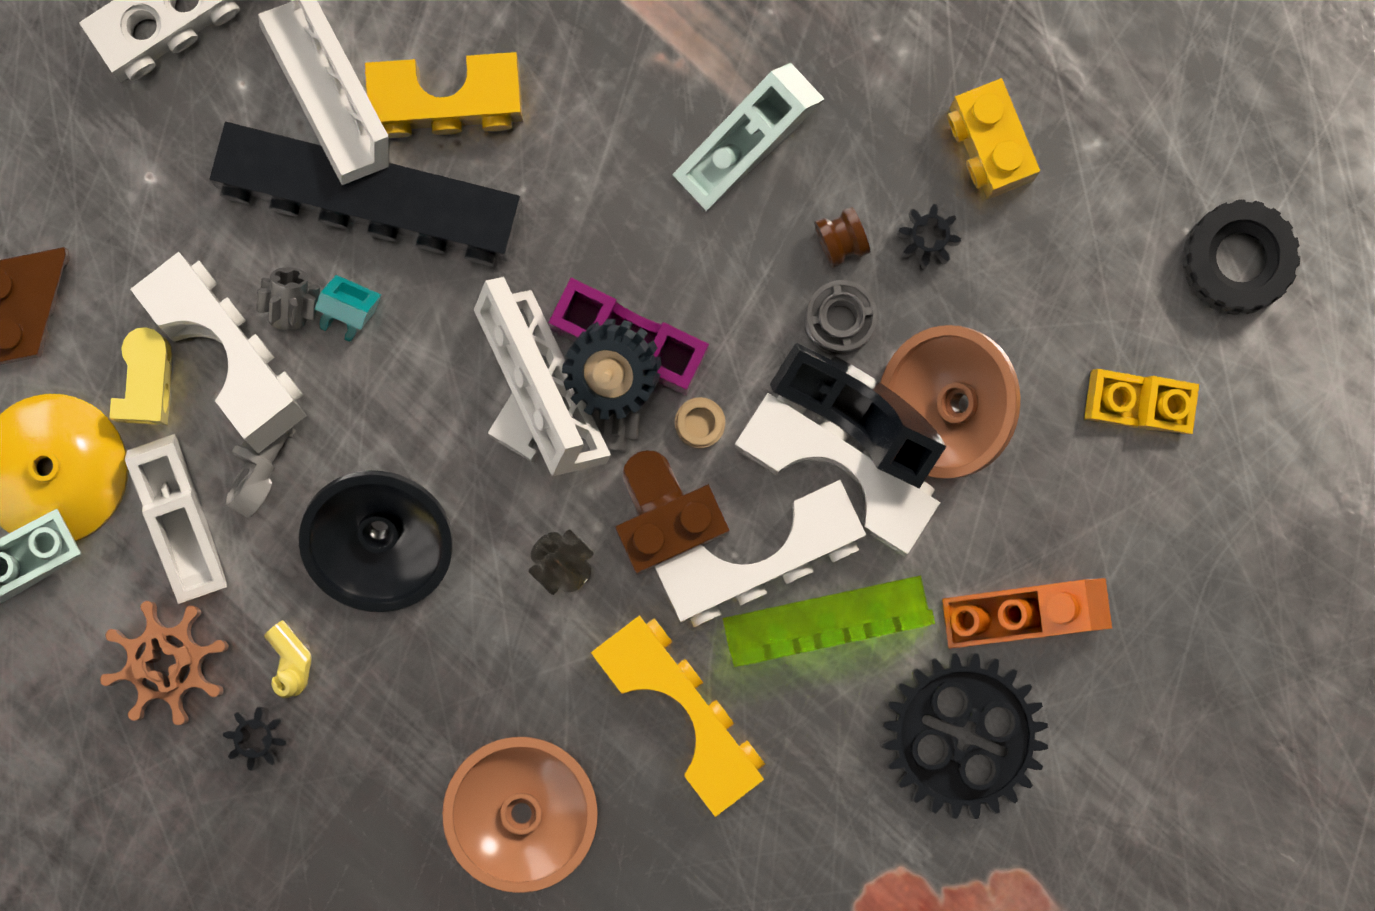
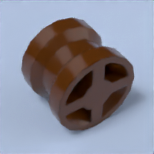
(842, 237)

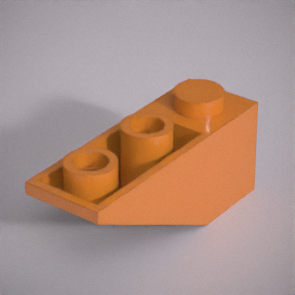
(1027, 613)

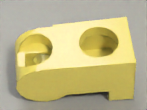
(147, 379)

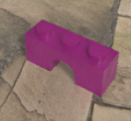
(679, 351)

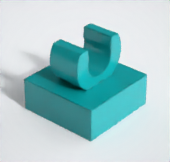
(348, 304)

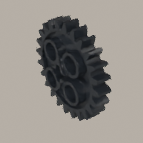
(947, 778)

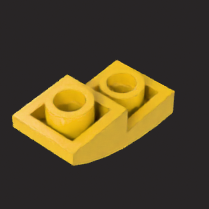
(1141, 401)

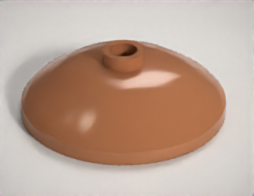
(934, 374)
(481, 820)

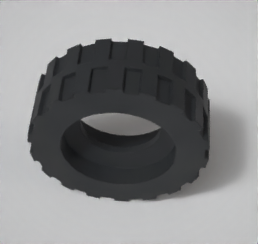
(1264, 225)

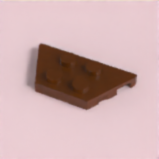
(28, 302)

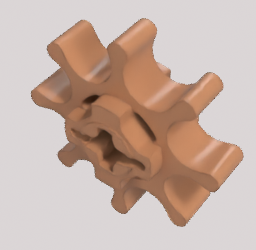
(140, 669)

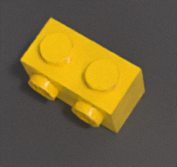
(993, 139)

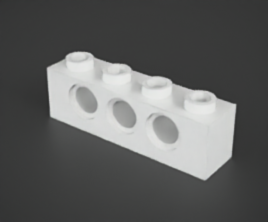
(130, 58)

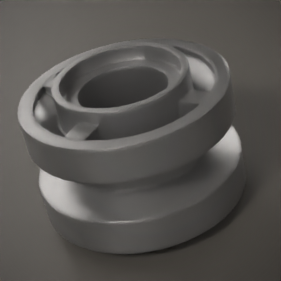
(841, 294)

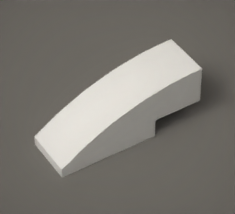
(175, 518)

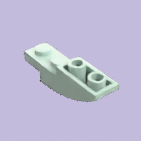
(34, 553)

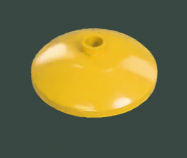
(86, 460)

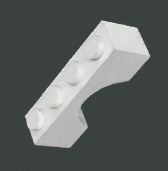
(252, 396)
(784, 436)
(820, 527)

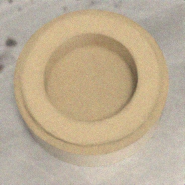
(700, 423)

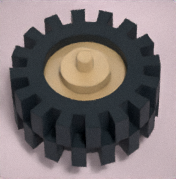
(611, 369)

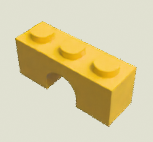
(487, 97)

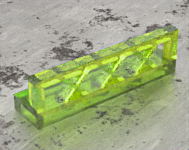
(827, 621)

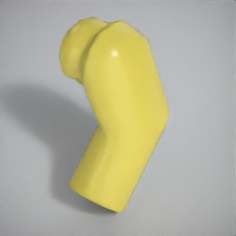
(293, 663)

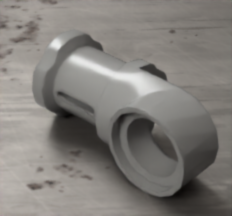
(253, 480)

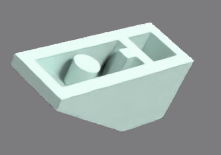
(748, 135)

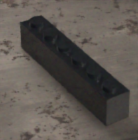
(388, 201)

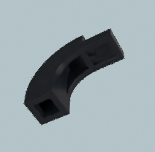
(878, 418)

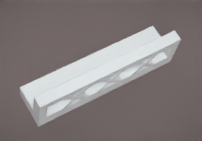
(327, 88)
(532, 382)

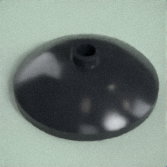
(369, 565)

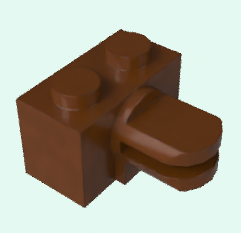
(666, 517)

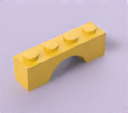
(720, 767)

